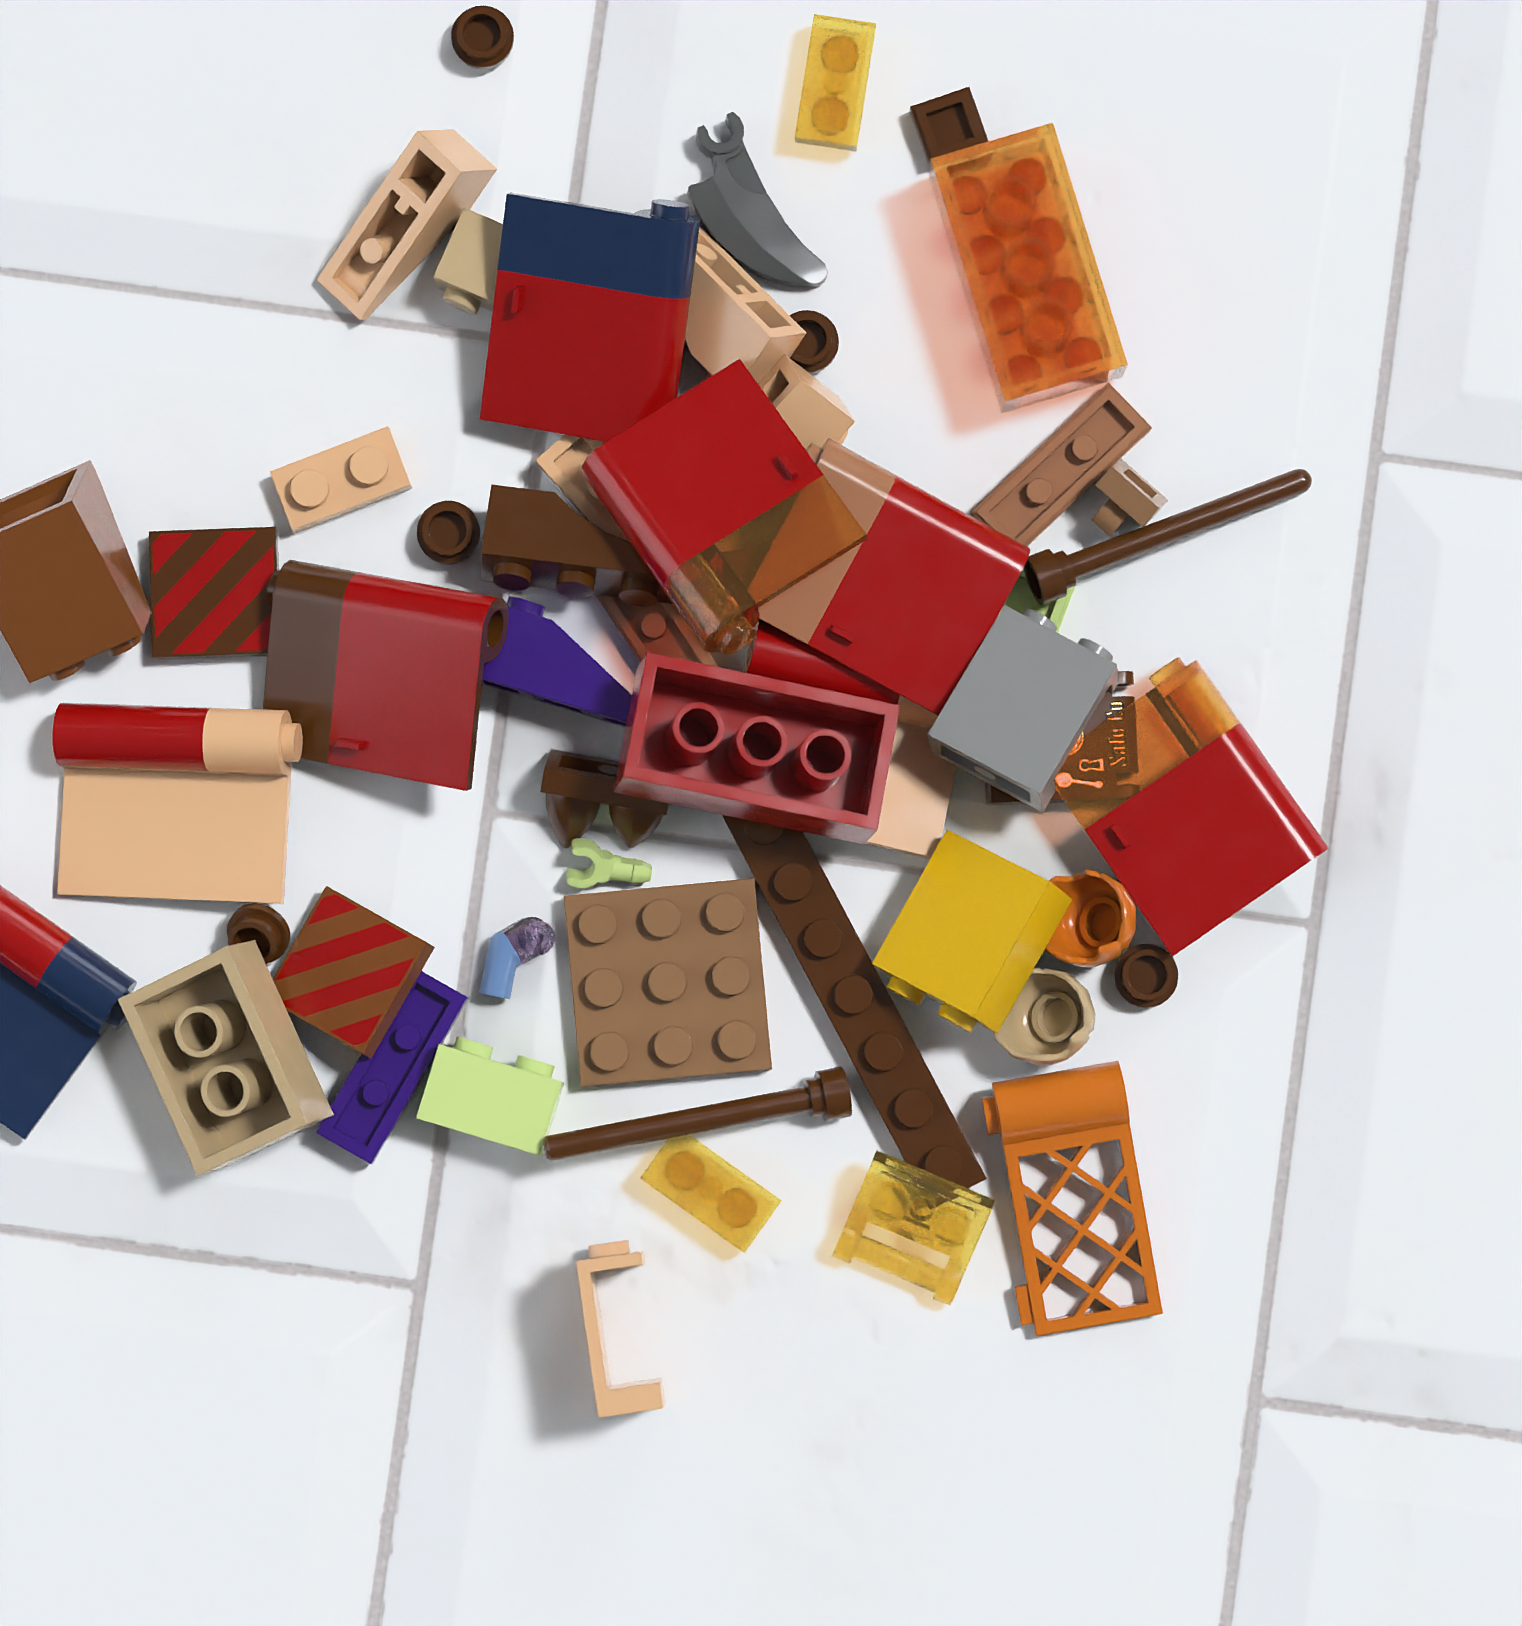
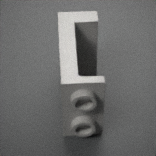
(1022, 705)

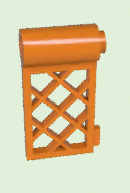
(1057, 1114)

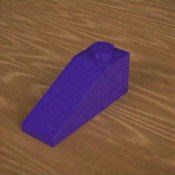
(552, 668)

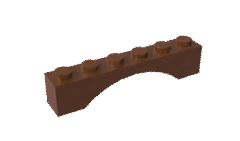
(546, 544)

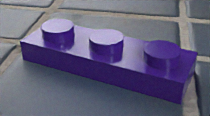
(384, 1085)

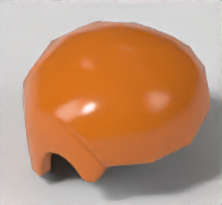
(1095, 923)

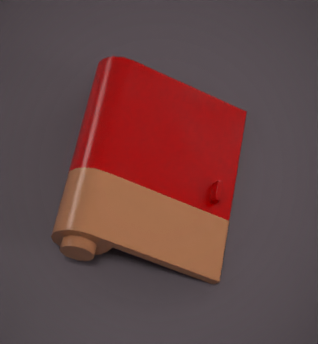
(911, 595)

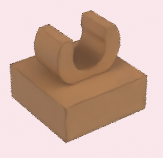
(1128, 496)

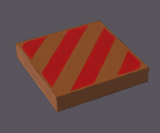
(350, 971)

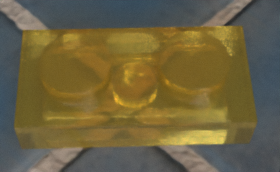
(835, 82)
(711, 1190)

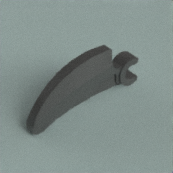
(745, 219)

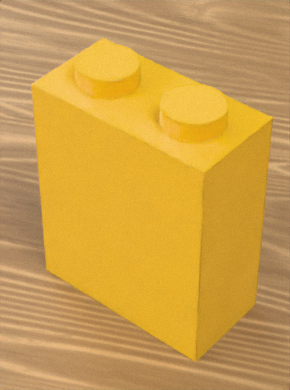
(970, 934)

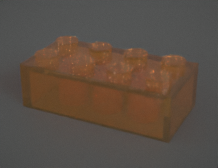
(1027, 267)

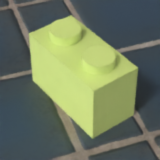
(490, 1097)

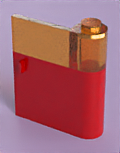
(721, 504)
(1185, 806)

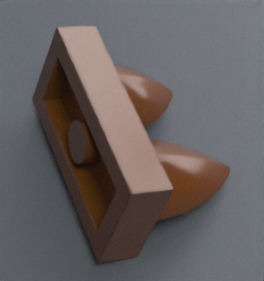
(578, 786)

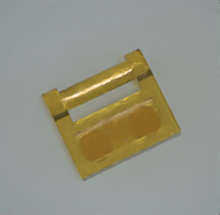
(921, 1210)

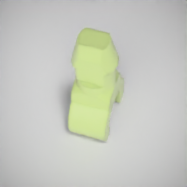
(605, 866)

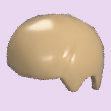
(1048, 1019)

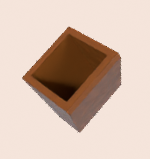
(66, 576)

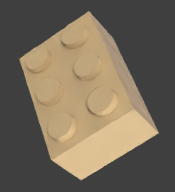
(225, 1057)

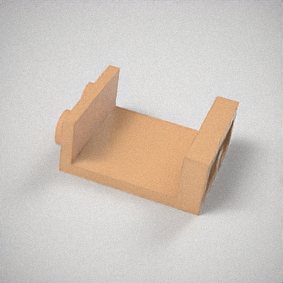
(622, 1397)

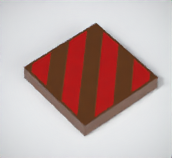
(211, 591)

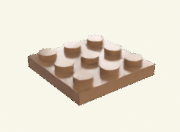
(667, 982)

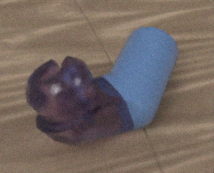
(510, 949)

